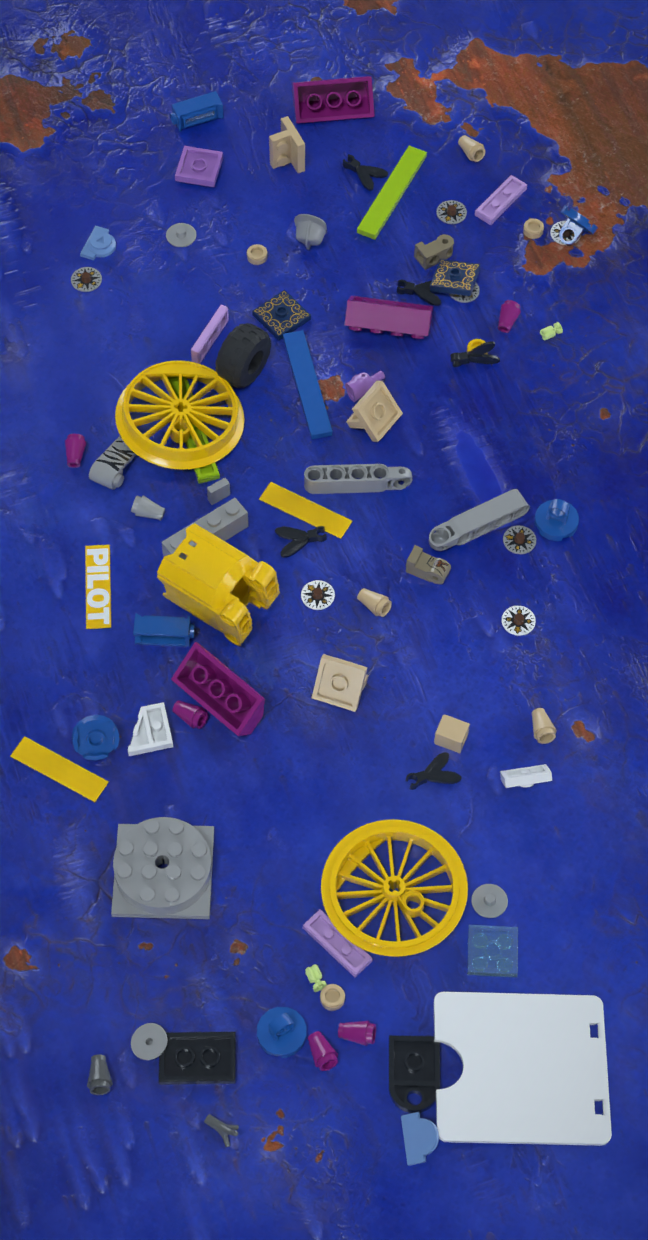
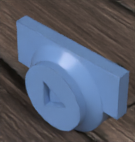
(99, 244)
(419, 1137)

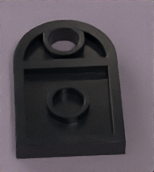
(413, 1069)

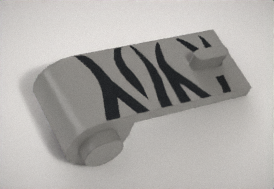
(109, 466)

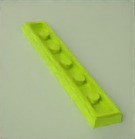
(391, 192)
(207, 472)

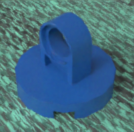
(576, 223)
(556, 519)
(95, 737)
(281, 1032)

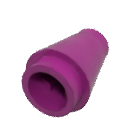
(508, 315)
(75, 447)
(191, 714)
(359, 1032)
(323, 1053)

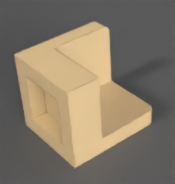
(451, 733)

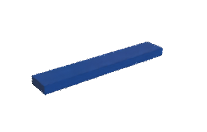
(307, 385)

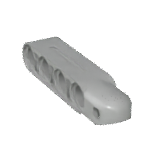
(346, 478)
(479, 520)

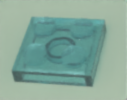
(492, 951)

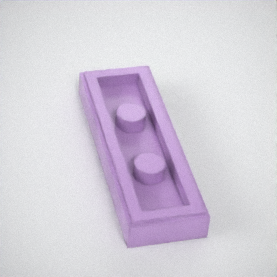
(500, 200)
(209, 334)
(347, 954)

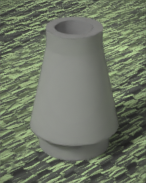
(146, 508)

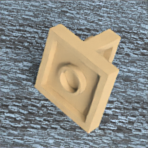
(287, 147)
(375, 412)
(339, 682)

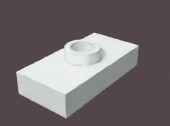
(526, 776)

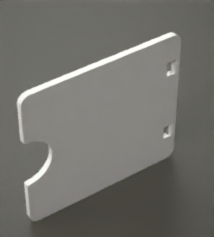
(525, 1069)

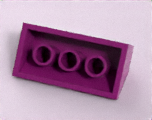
(333, 99)
(388, 316)
(220, 690)

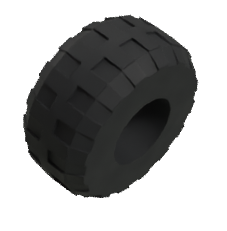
(243, 355)

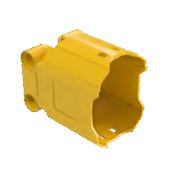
(217, 583)

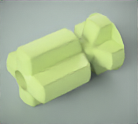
(551, 331)
(314, 976)

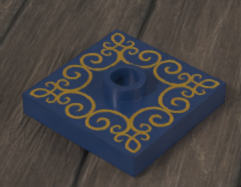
(455, 277)
(281, 314)

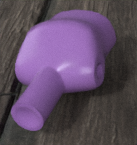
(361, 384)

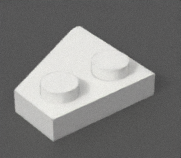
(151, 730)

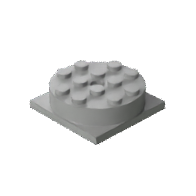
(171, 892)

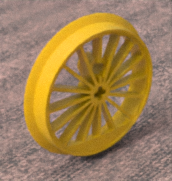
(181, 415)
(355, 849)

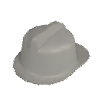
(310, 230)

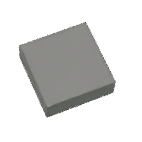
(218, 491)

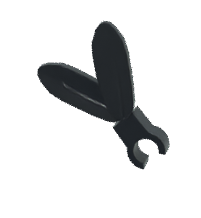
(364, 172)
(421, 290)
(476, 355)
(299, 538)
(434, 773)

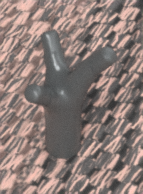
(222, 1128)

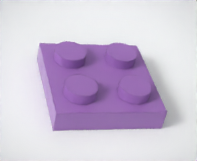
(199, 166)

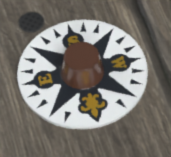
(568, 235)
(317, 595)
(518, 620)

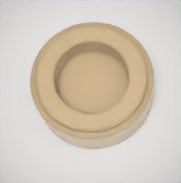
(533, 228)
(257, 254)
(332, 997)

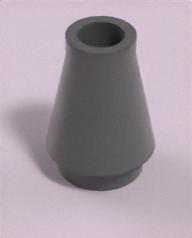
(99, 1076)

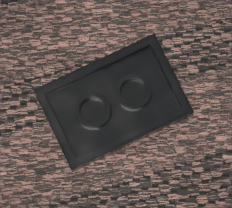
(198, 1058)

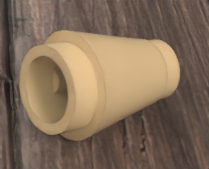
(473, 149)
(375, 602)
(543, 728)

